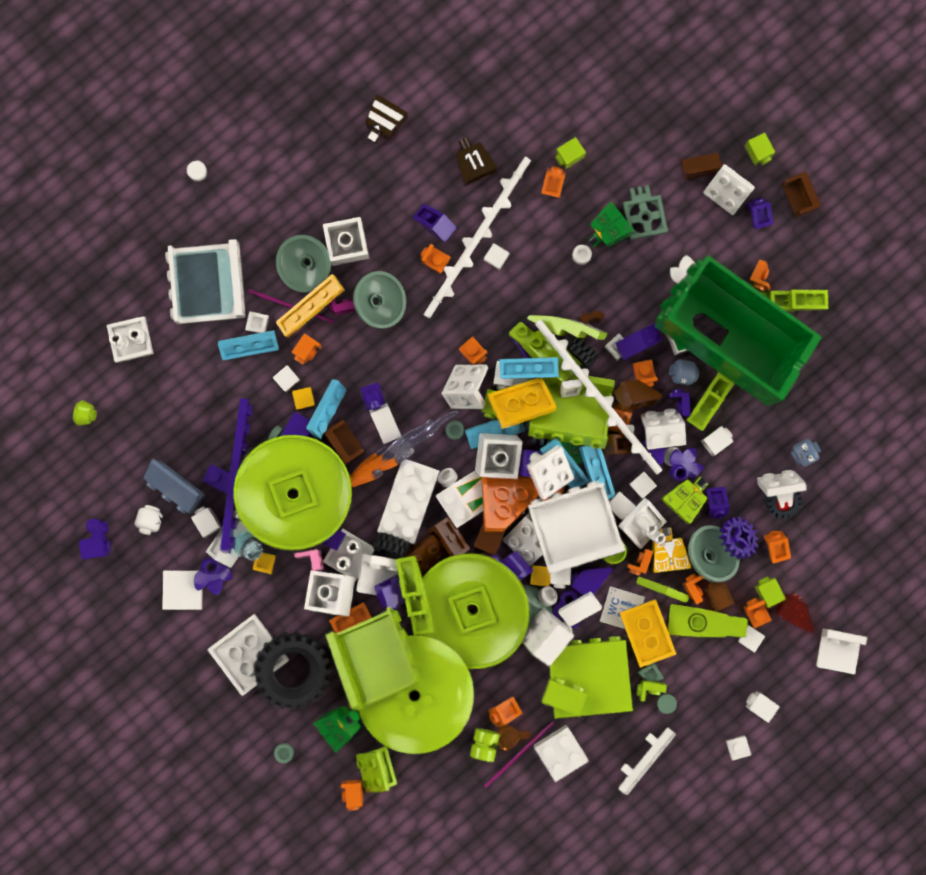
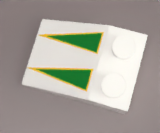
(463, 499)

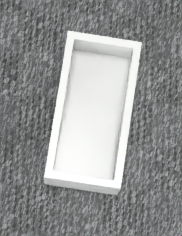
(408, 500)

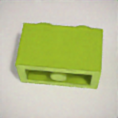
(564, 696)

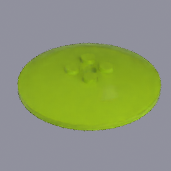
(286, 465)
(501, 603)
(439, 713)

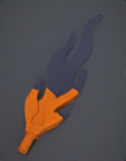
(400, 450)

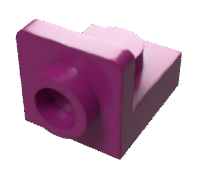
(345, 306)

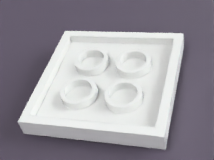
(239, 651)

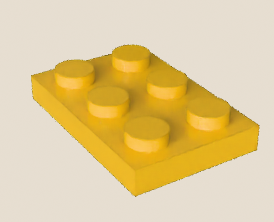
(521, 402)
(647, 633)

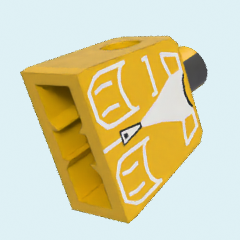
(670, 554)

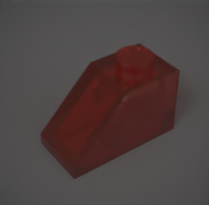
(795, 612)

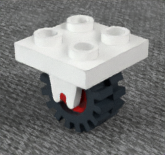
(782, 492)

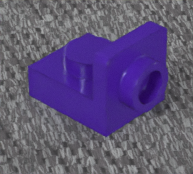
(760, 213)
(683, 404)
(717, 502)

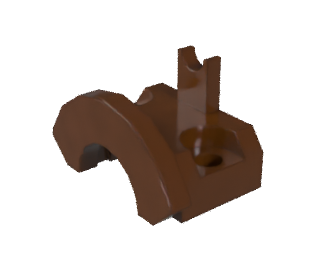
(587, 318)

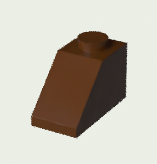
(636, 395)
(617, 445)

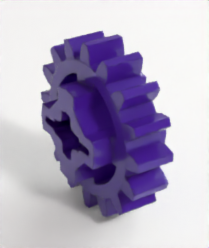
(739, 538)

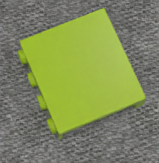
(576, 418)
(374, 659)
(602, 672)

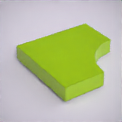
(662, 589)

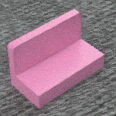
(316, 559)

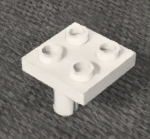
(728, 189)
(130, 339)
(550, 471)
(644, 524)
(349, 556)

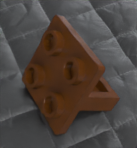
(428, 553)

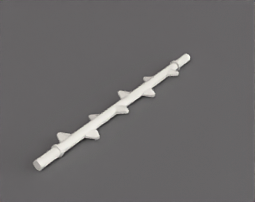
(471, 243)
(591, 391)

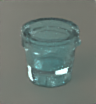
(248, 546)

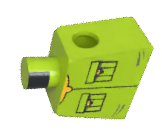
(686, 499)

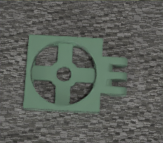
(641, 199)

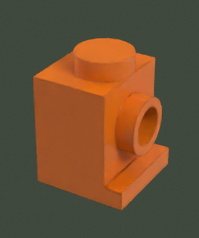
(305, 349)
(352, 794)

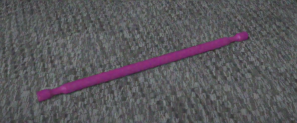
(285, 304)
(519, 754)

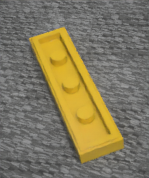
(310, 305)

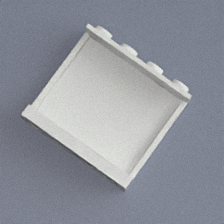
(575, 527)

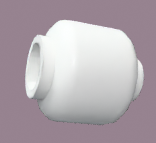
(148, 519)

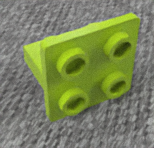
(376, 770)

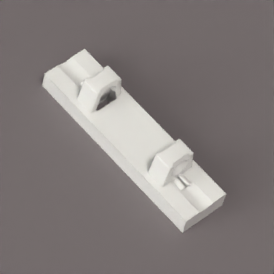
(637, 773)

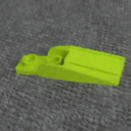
(537, 347)
(704, 623)

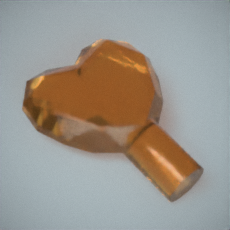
(510, 737)

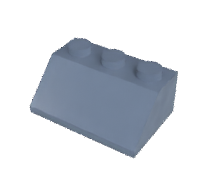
(173, 487)

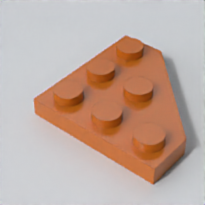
(505, 500)

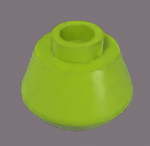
(84, 413)

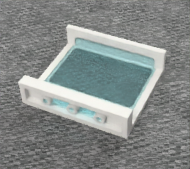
(205, 283)

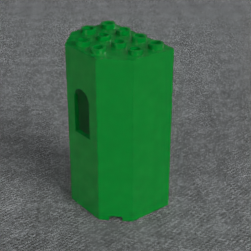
(762, 342)

